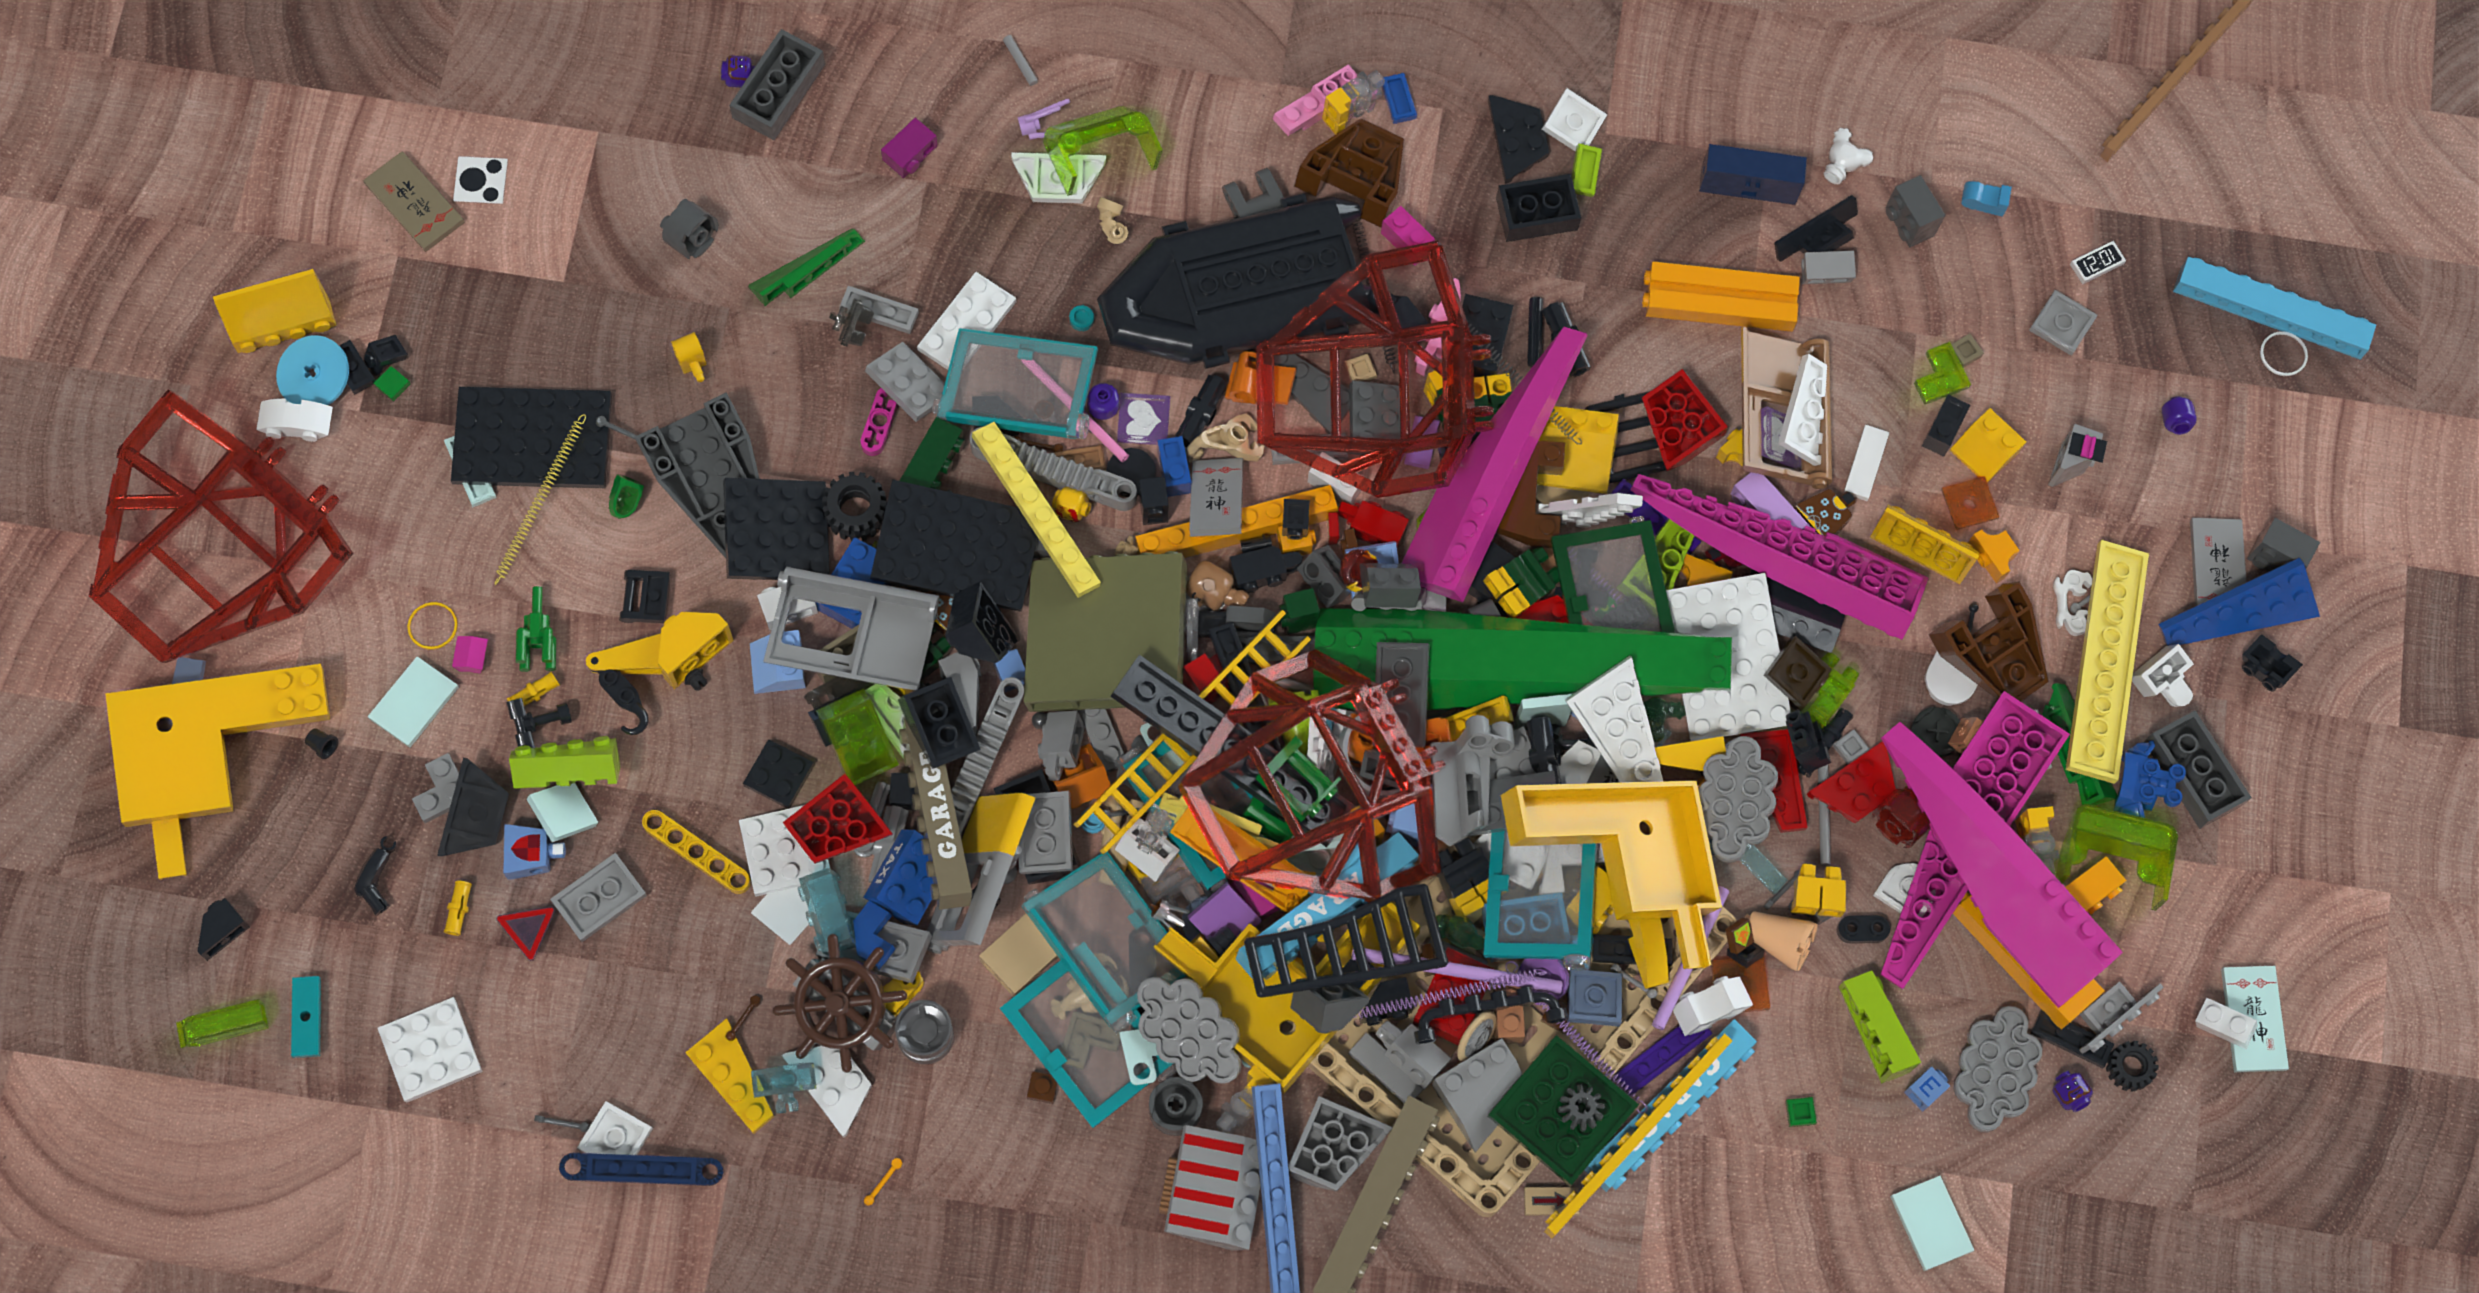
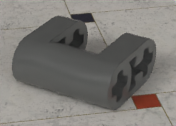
(1267, 201)

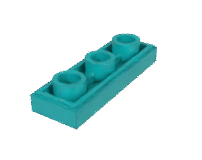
(306, 1000)

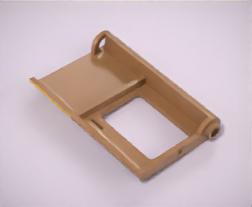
(1770, 376)

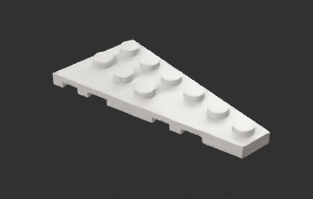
(1618, 723)

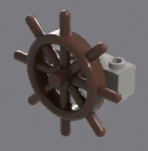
(841, 1003)

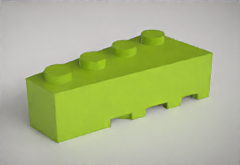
(1672, 545)
(565, 763)
(1879, 1027)

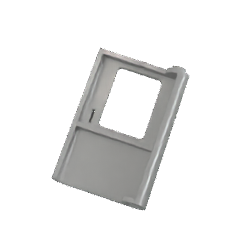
(889, 638)

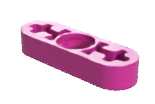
(882, 431)

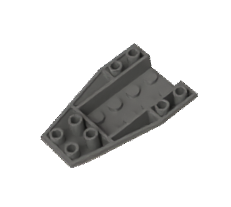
(695, 458)

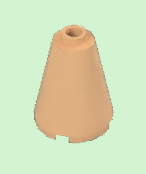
(1783, 937)

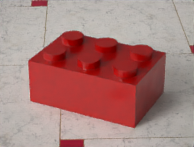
(1451, 1028)

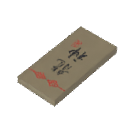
(413, 201)

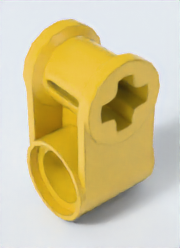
(911, 990)

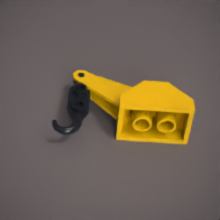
(683, 645)

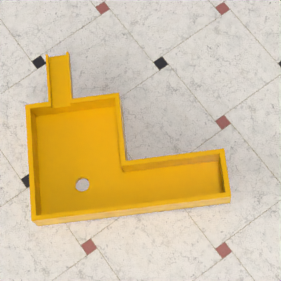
(186, 768)
(1647, 874)
(1259, 1019)

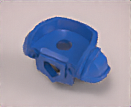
(2145, 782)

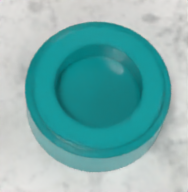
(1081, 318)

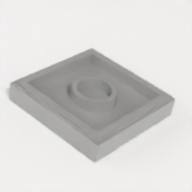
(2063, 322)

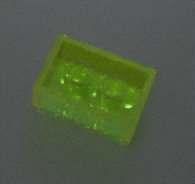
(857, 737)

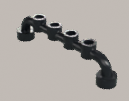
(1498, 1001)

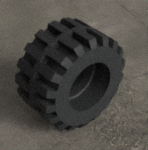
(853, 487)

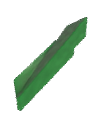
(806, 268)
(2060, 712)

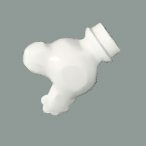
(1845, 157)

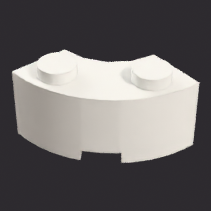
(285, 419)
(1715, 1003)

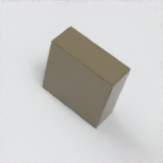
(1967, 350)

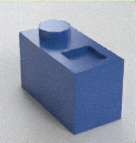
(1174, 466)

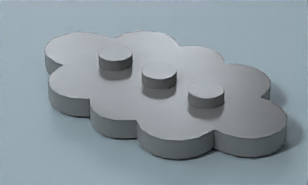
(1737, 798)
(1189, 1030)
(1997, 1069)

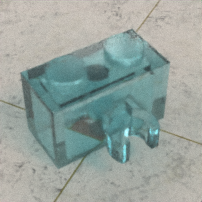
(784, 1082)

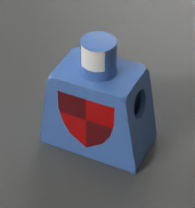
(528, 851)

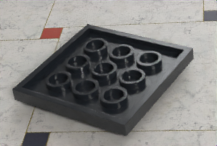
(774, 527)

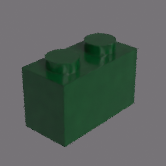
(1300, 611)

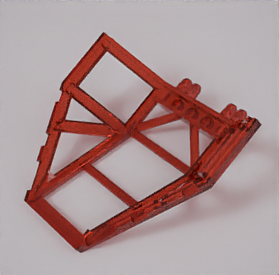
(1455, 369)
(185, 501)
(1396, 753)

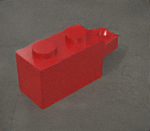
(1373, 522)

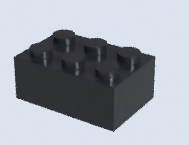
(1538, 207)
(1487, 318)

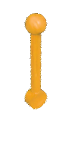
(896, 1164)

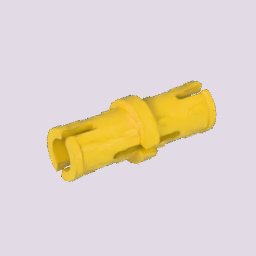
(536, 689)
(457, 908)

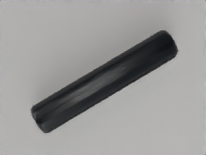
(1535, 330)

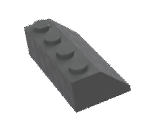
(1497, 788)

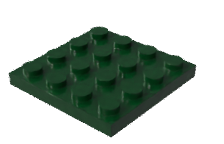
(1532, 1114)

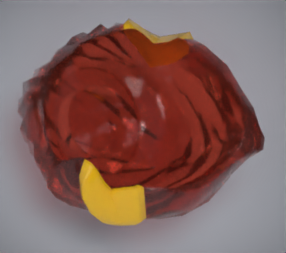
(1350, 568)

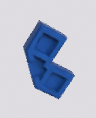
(866, 928)

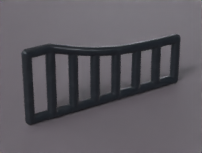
(1350, 919)

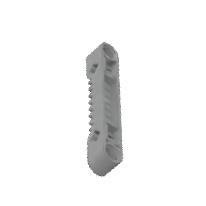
(1059, 472)
(990, 740)

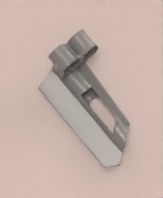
(1467, 770)

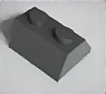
(1390, 585)
(1329, 1007)

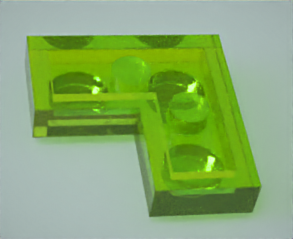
(1948, 375)

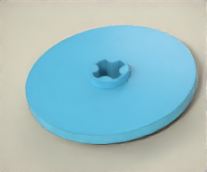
(328, 363)

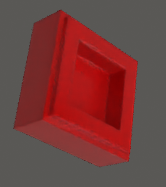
(1333, 528)

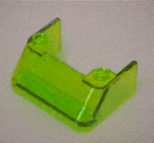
(1068, 137)
(2123, 836)

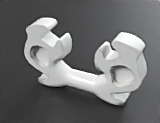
(2072, 581)

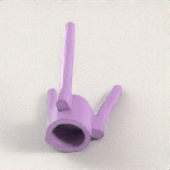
(1030, 122)

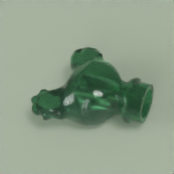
(1658, 712)
(1460, 931)

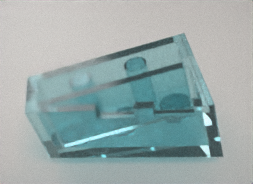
(827, 909)

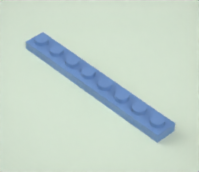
(1275, 1188)

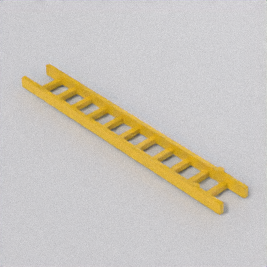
(1188, 760)

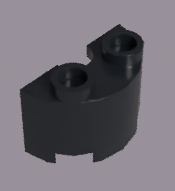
(2269, 664)

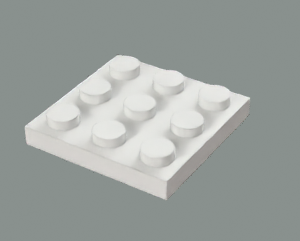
(774, 854)
(429, 1049)

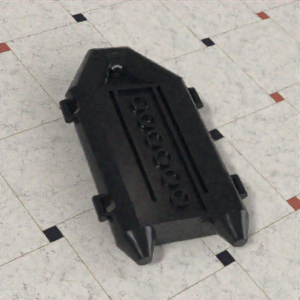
(1233, 282)

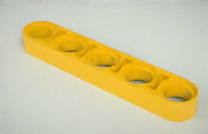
(690, 840)

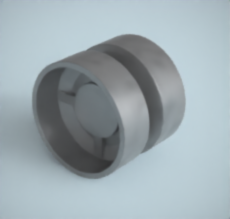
(924, 1032)

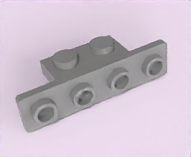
(2110, 1010)

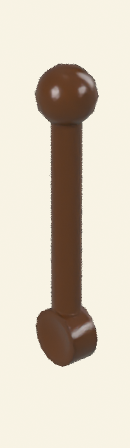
(1056, 448)
(754, 1002)

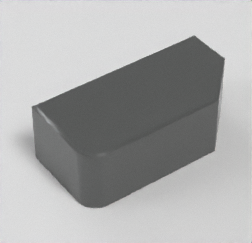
(1249, 617)

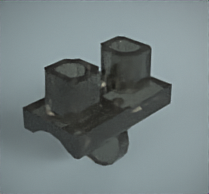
(857, 312)

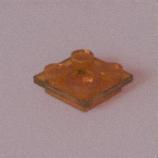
(1977, 492)

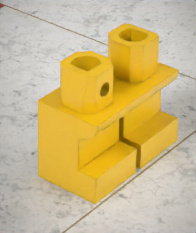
(1819, 895)

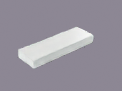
(1866, 462)

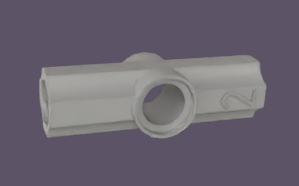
(895, 819)

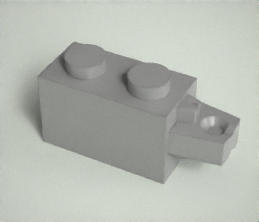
(1061, 742)
(1418, 1061)

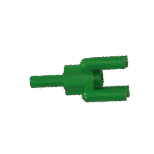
(536, 635)

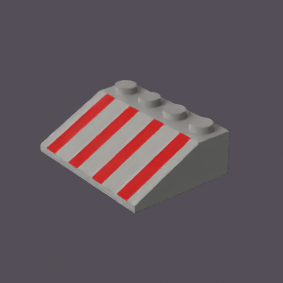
(1215, 1189)

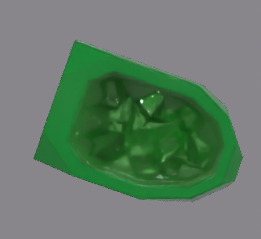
(624, 496)

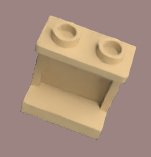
(1018, 955)

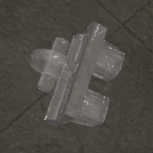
(1155, 829)

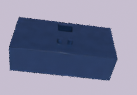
(1752, 174)

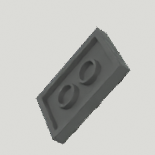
(1374, 411)

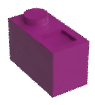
(909, 148)

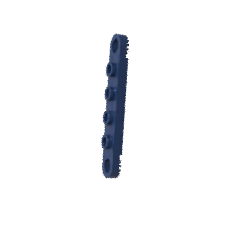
(641, 1169)

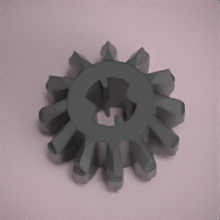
(1572, 1110)

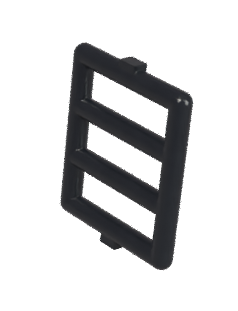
(1618, 402)

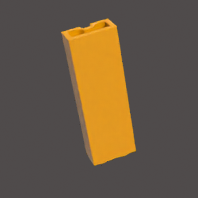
(1721, 296)
(1972, 919)

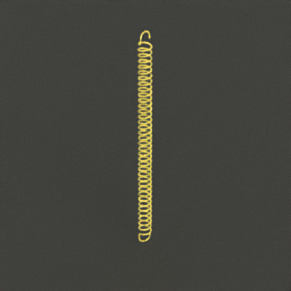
(539, 498)

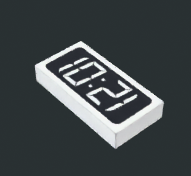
(2097, 262)

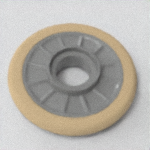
(1477, 1035)

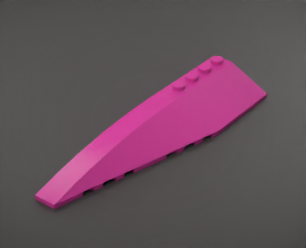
(1469, 510)
(1810, 563)
(2003, 768)
(2007, 881)

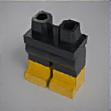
(1464, 877)

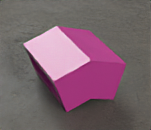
(469, 654)

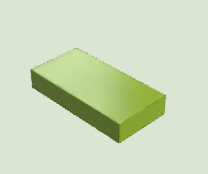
(1586, 169)

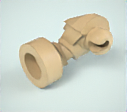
(1115, 231)

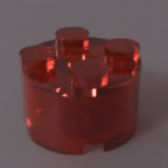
(1901, 818)

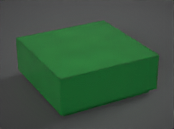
(392, 383)
(1800, 1112)

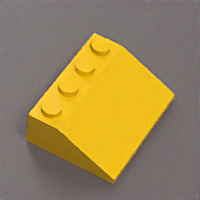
(275, 311)
(1590, 463)
(1924, 544)

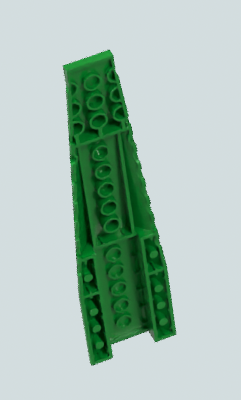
(1519, 658)

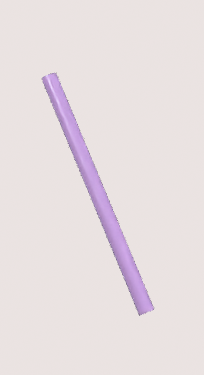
(1472, 972)

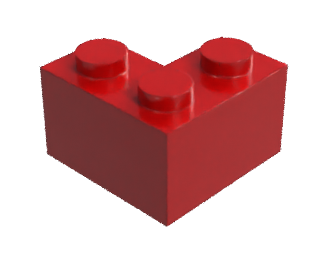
(1200, 673)

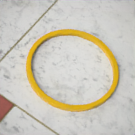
(433, 647)

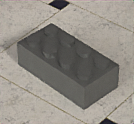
(777, 84)
(2210, 782)

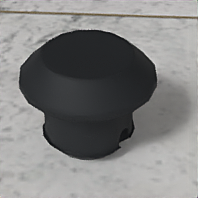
(695, 678)

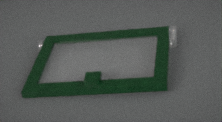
(1613, 577)

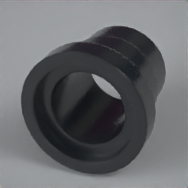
(321, 743)
(1221, 940)

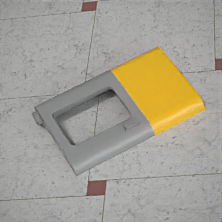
(987, 840)

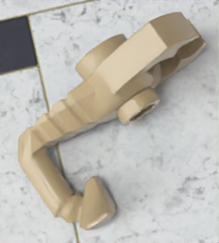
(1229, 438)

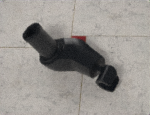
(369, 876)

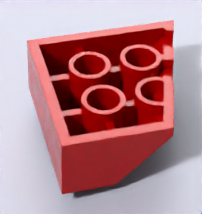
(1682, 420)
(836, 822)

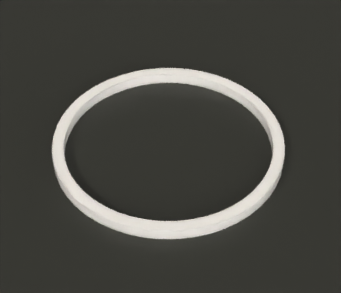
(2293, 336)

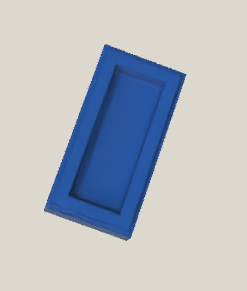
(1399, 98)

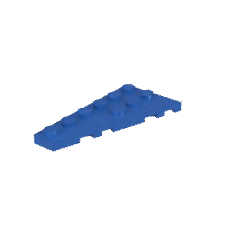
(2261, 603)

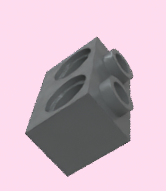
(1322, 574)

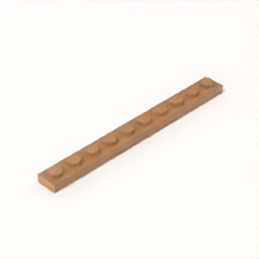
(2172, 79)

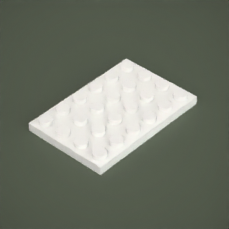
(1744, 612)

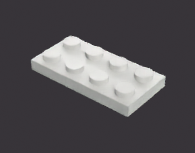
(977, 307)

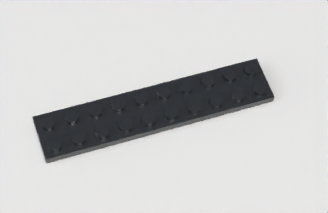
(1191, 723)

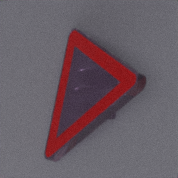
(527, 928)

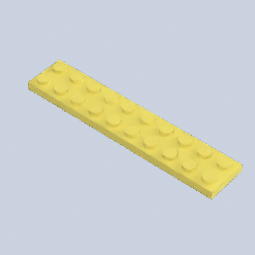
(2107, 662)

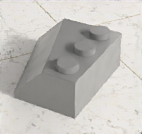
(1476, 1088)
(1334, 1145)

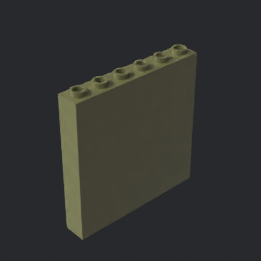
(1089, 642)

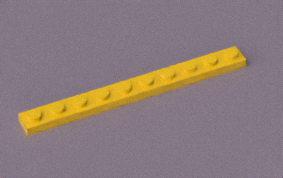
(1630, 1142)

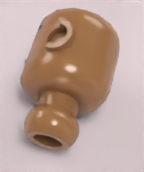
(1214, 587)

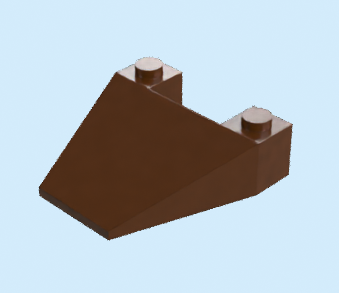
(1360, 162)
(1520, 518)
(2002, 653)

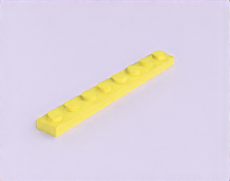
(1036, 509)

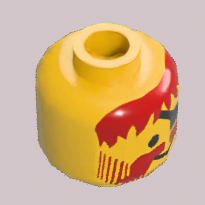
(1071, 504)

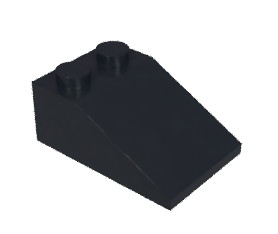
(939, 722)

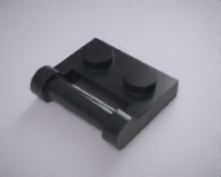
(653, 596)

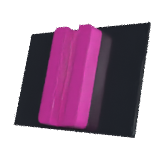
(2087, 447)

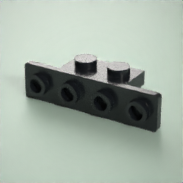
(1821, 233)

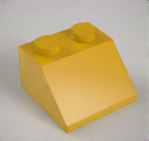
(1988, 445)

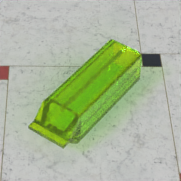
(222, 1024)

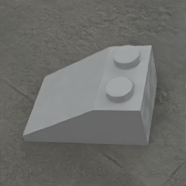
(965, 675)

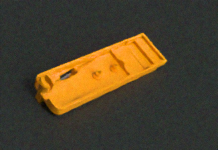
(1244, 846)

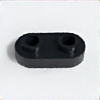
(1864, 929)

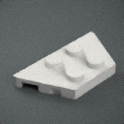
(1043, 181)
(837, 1092)

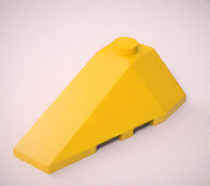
(1691, 754)

